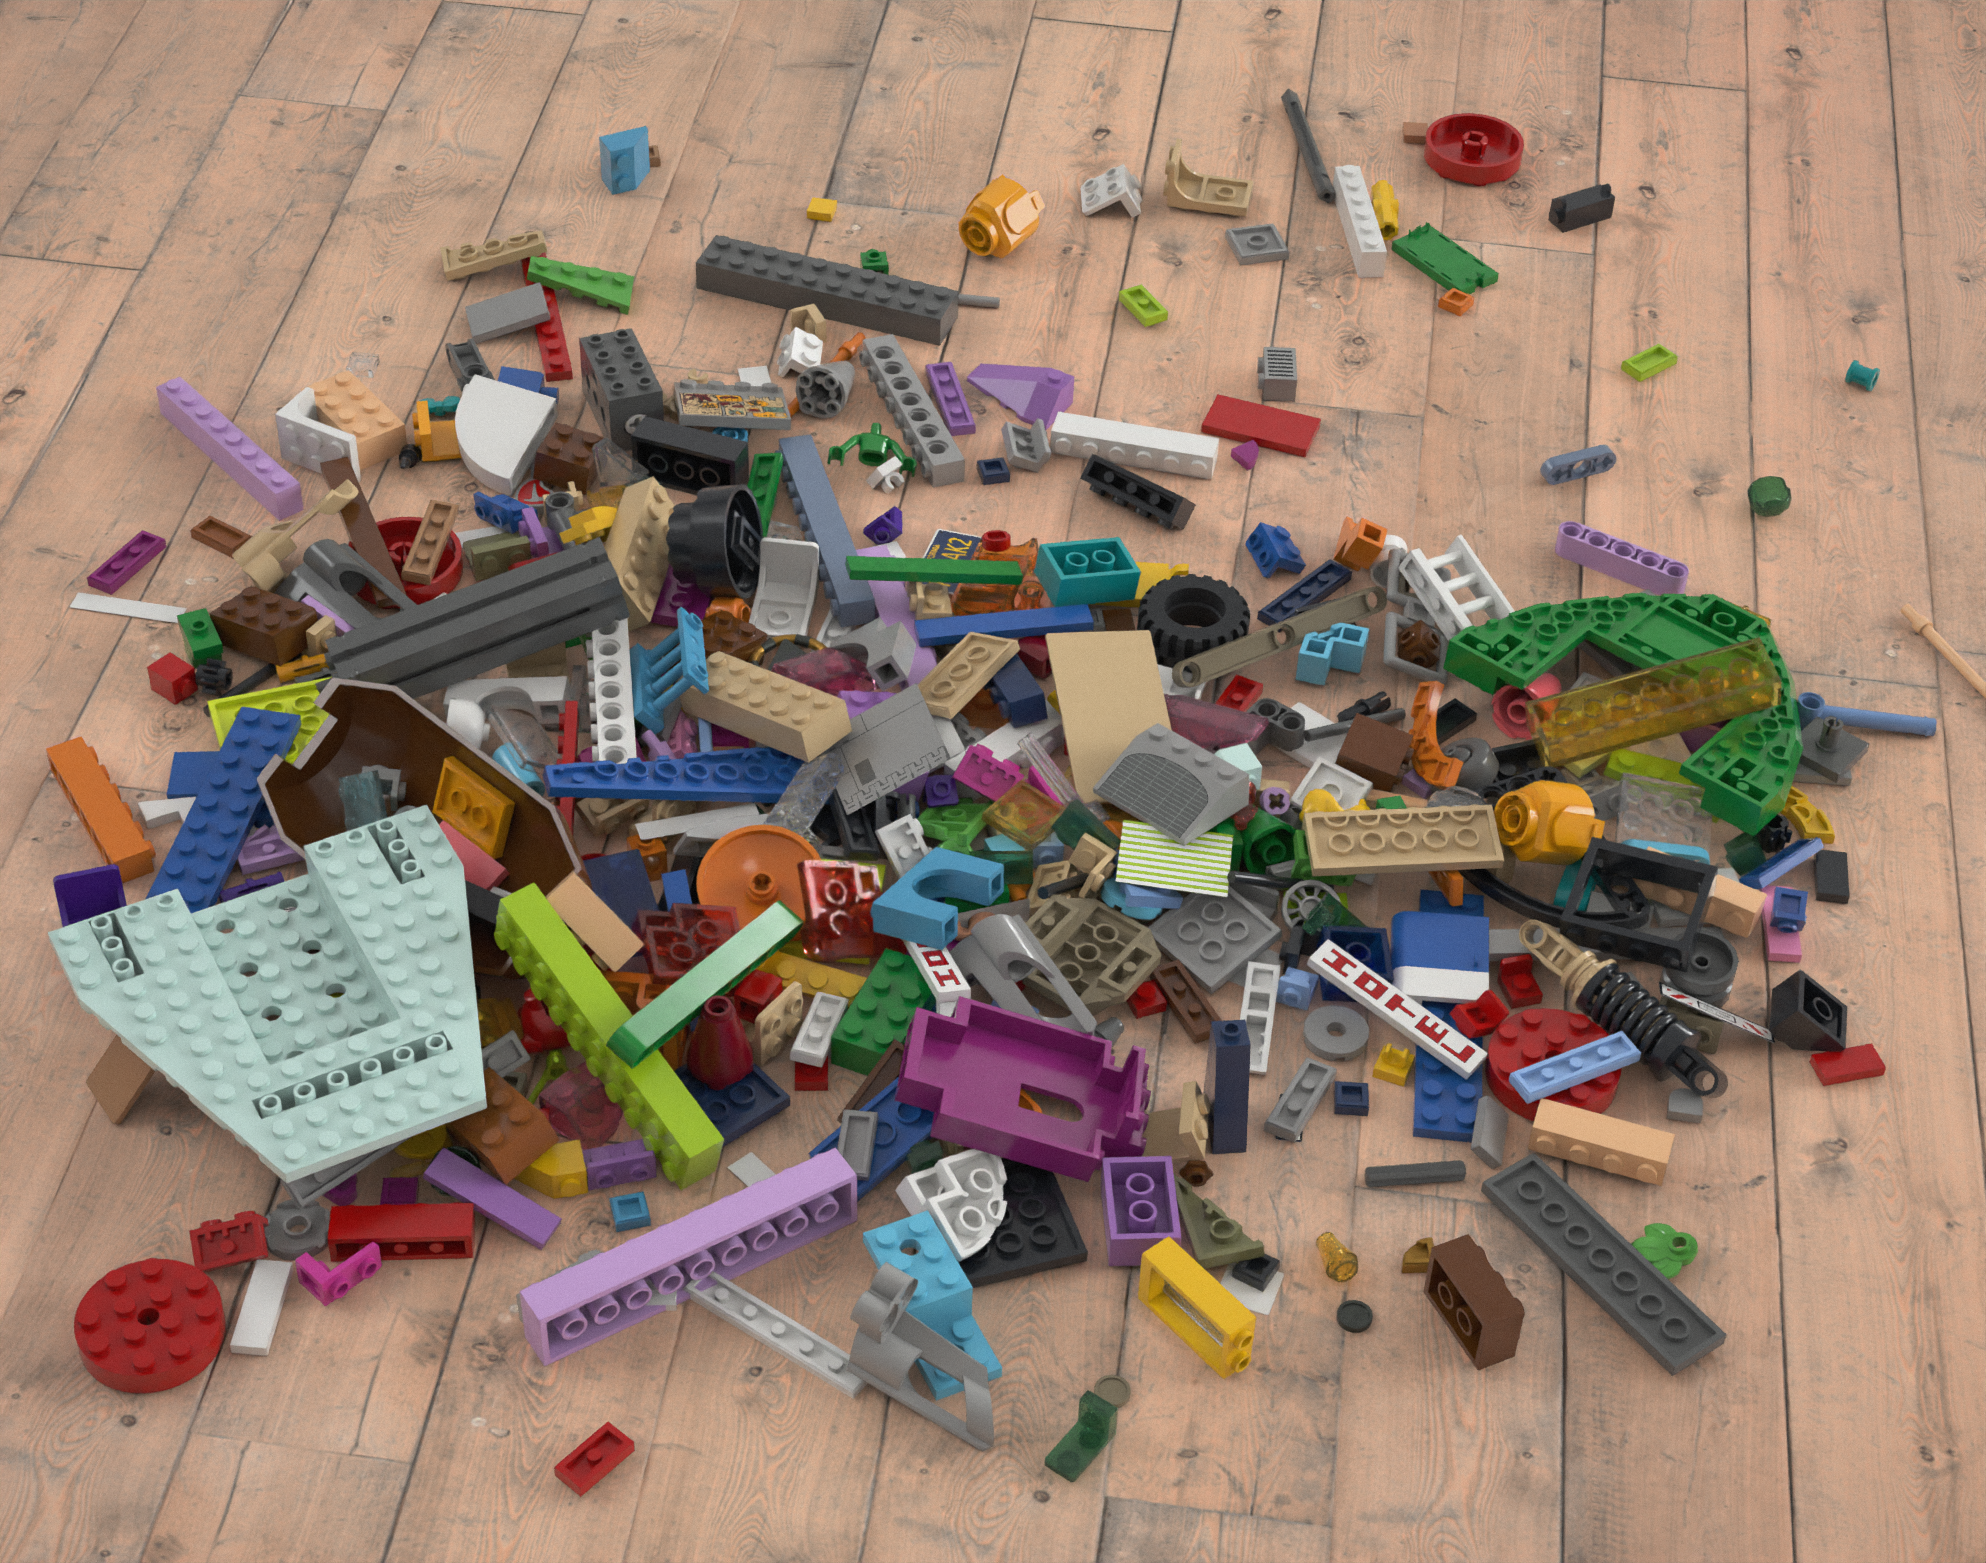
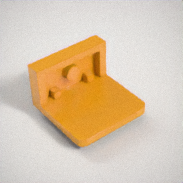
(436, 439)

